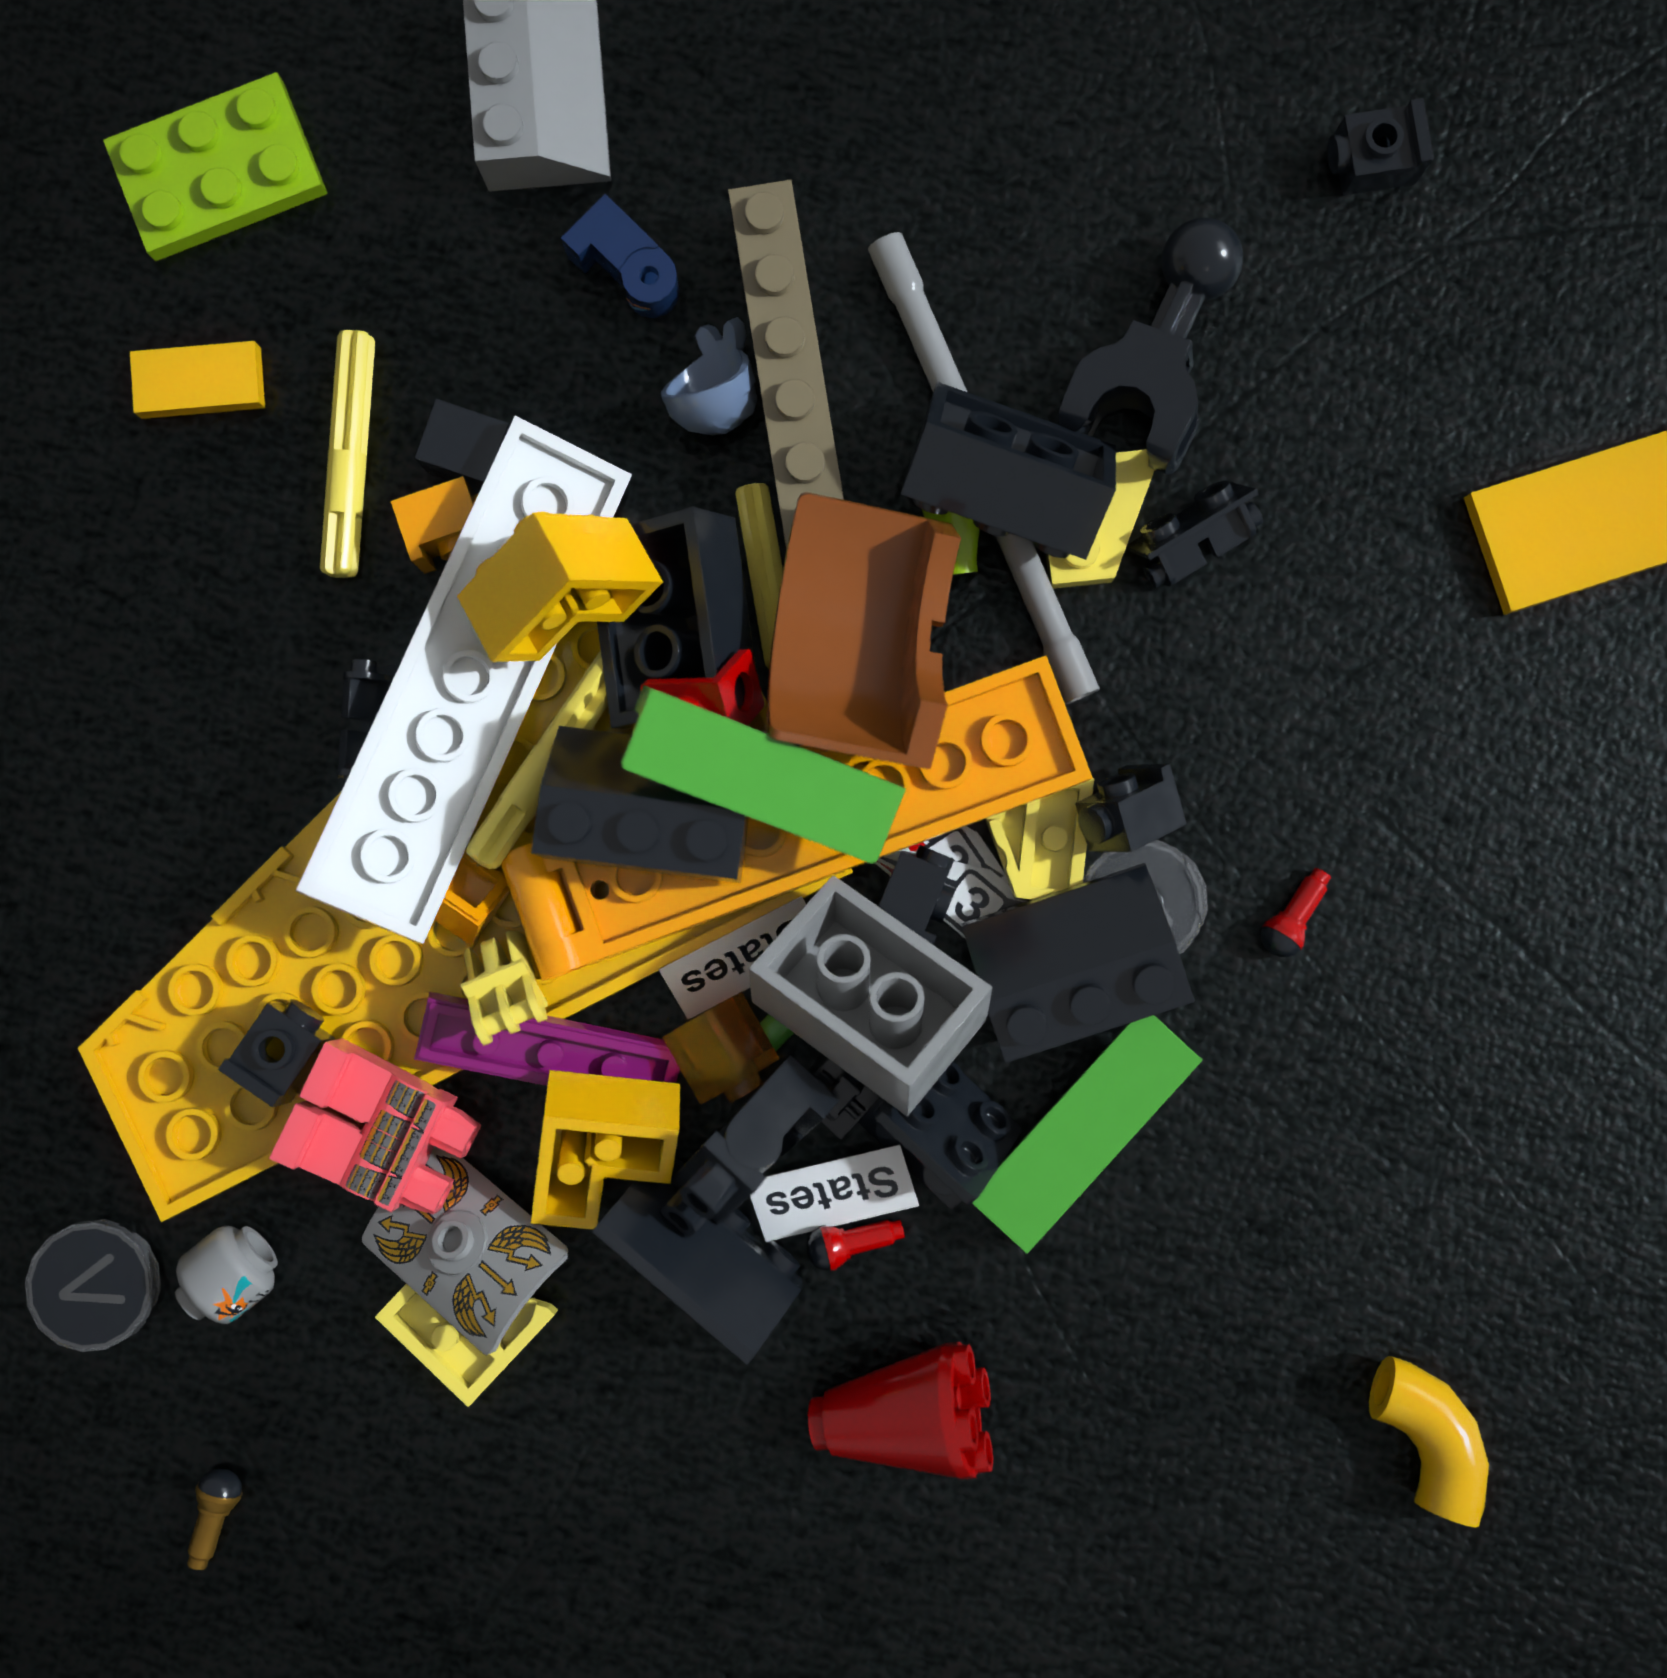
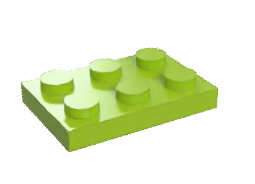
(215, 167)

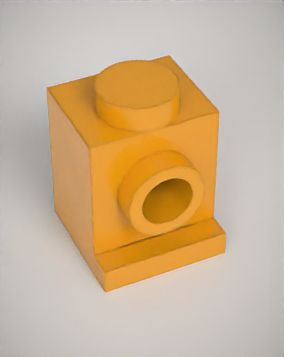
(433, 520)

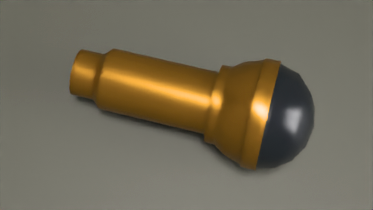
(216, 1497)

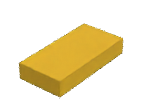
(197, 379)

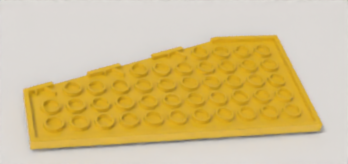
(162, 1048)

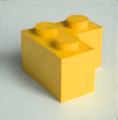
(551, 578)
(599, 1131)

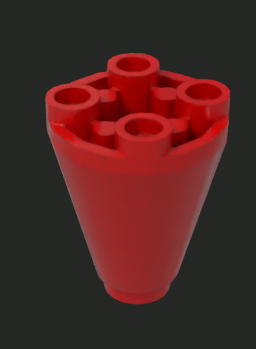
(910, 1415)

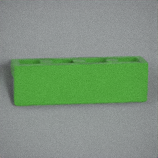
(761, 776)
(1085, 1130)

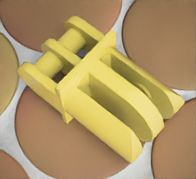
(504, 991)

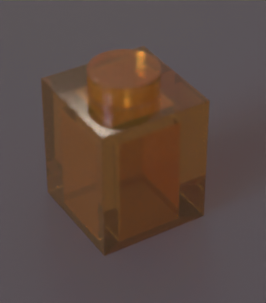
(722, 1050)

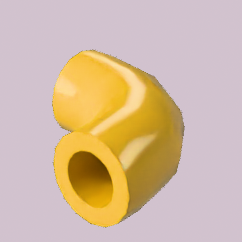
(1443, 1431)

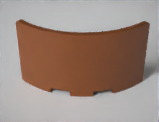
(856, 631)

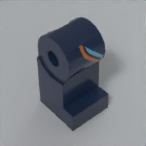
(627, 254)

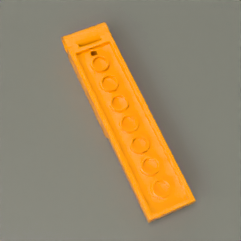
(997, 750)

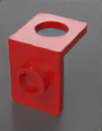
(718, 693)

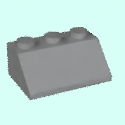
(536, 92)

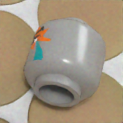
(225, 1274)

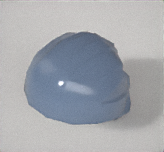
(716, 388)

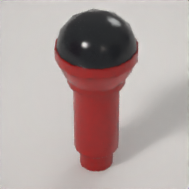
(1285, 932)
(833, 1246)

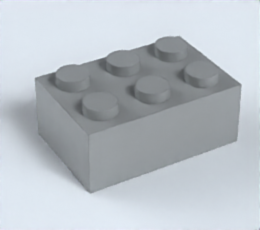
(870, 994)

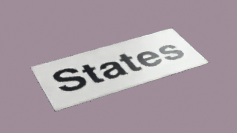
(723, 965)
(834, 1193)

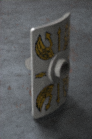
(472, 1257)

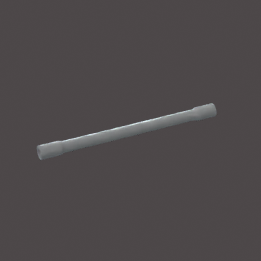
(1060, 646)

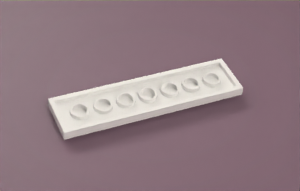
(447, 708)

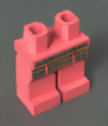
(374, 1129)

